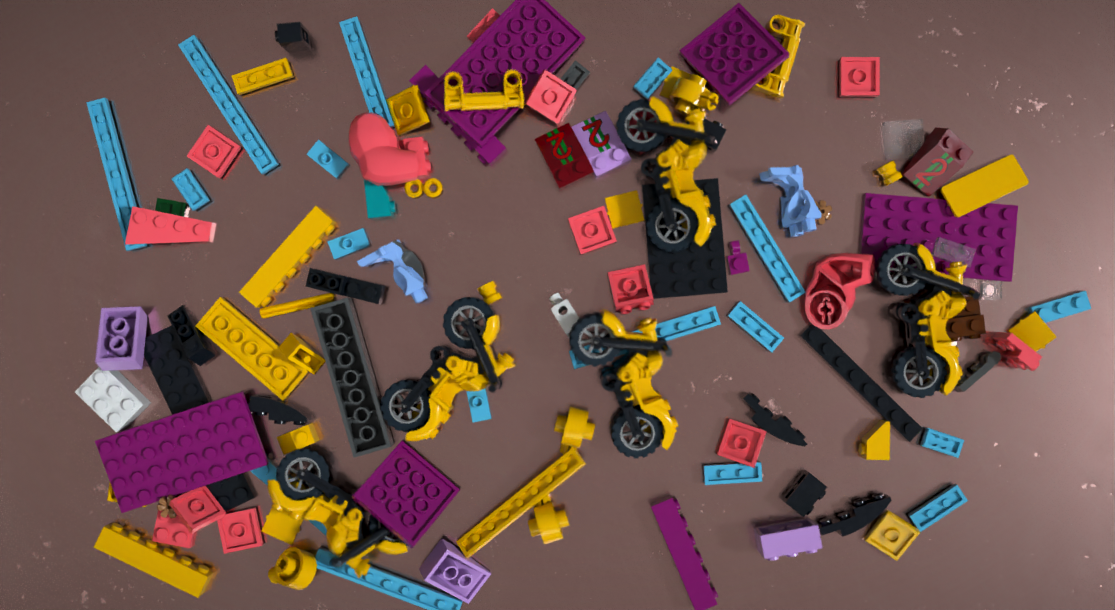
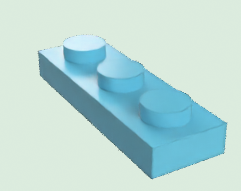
(1062, 306)
(755, 326)
(731, 473)
(937, 507)

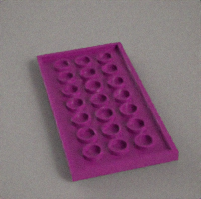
(524, 39)
(912, 220)
(182, 452)

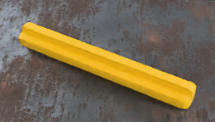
(296, 305)

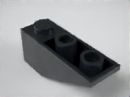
(191, 338)

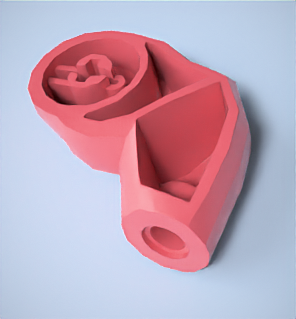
(378, 152)
(833, 287)

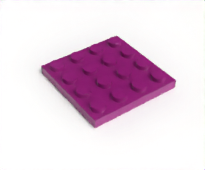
(734, 53)
(406, 494)

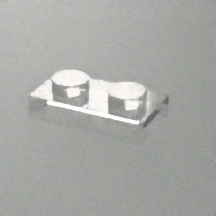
(953, 251)

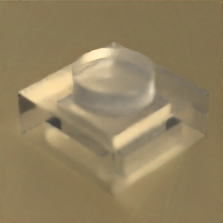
(991, 290)

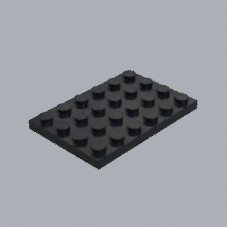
(691, 270)

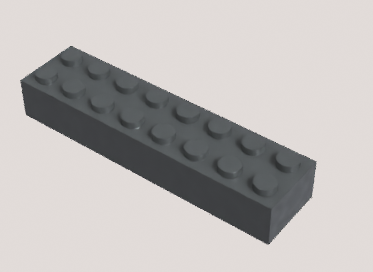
(352, 376)

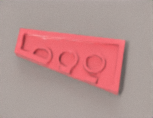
(159, 227)

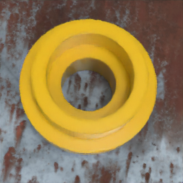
(432, 181)
(408, 185)

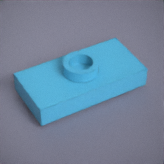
(652, 78)
(327, 159)
(190, 189)
(349, 243)
(479, 405)
(942, 442)

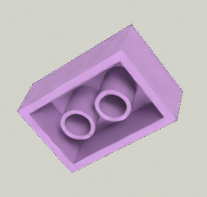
(121, 338)
(788, 539)

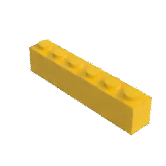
(287, 257)
(153, 559)

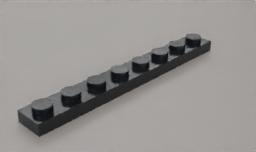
(860, 382)

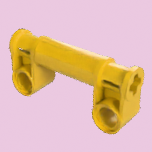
(789, 32)
(510, 97)

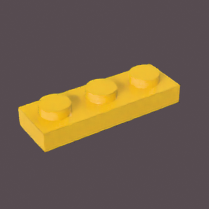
(262, 76)

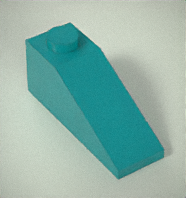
(378, 201)

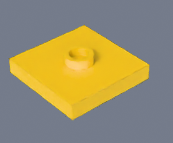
(407, 110)
(892, 535)

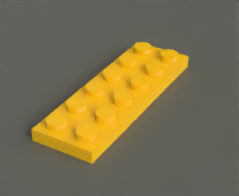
(251, 348)

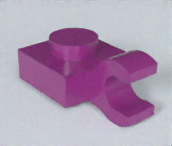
(737, 261)

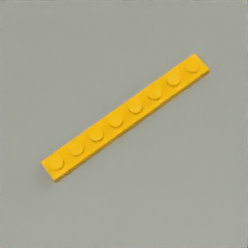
(520, 502)

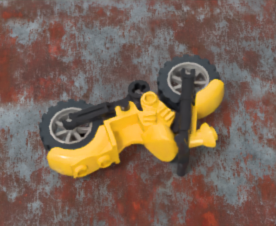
(672, 172)
(929, 348)
(449, 374)
(630, 379)
(333, 509)

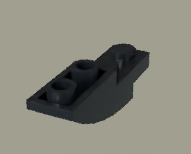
(345, 286)
(278, 410)
(777, 426)
(861, 514)

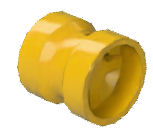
(889, 173)
(489, 292)

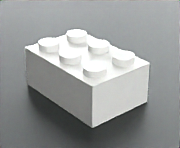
(113, 398)

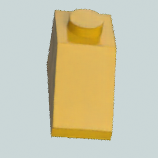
(302, 353)
(298, 438)
(876, 442)

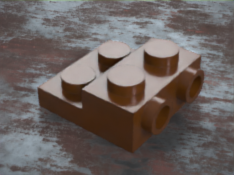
(967, 322)

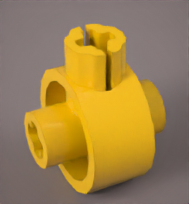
(692, 95)
(573, 428)
(548, 521)
(294, 569)

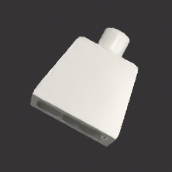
(567, 320)

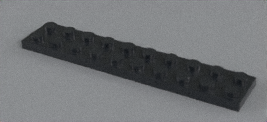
(183, 391)

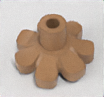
(824, 209)
(164, 505)

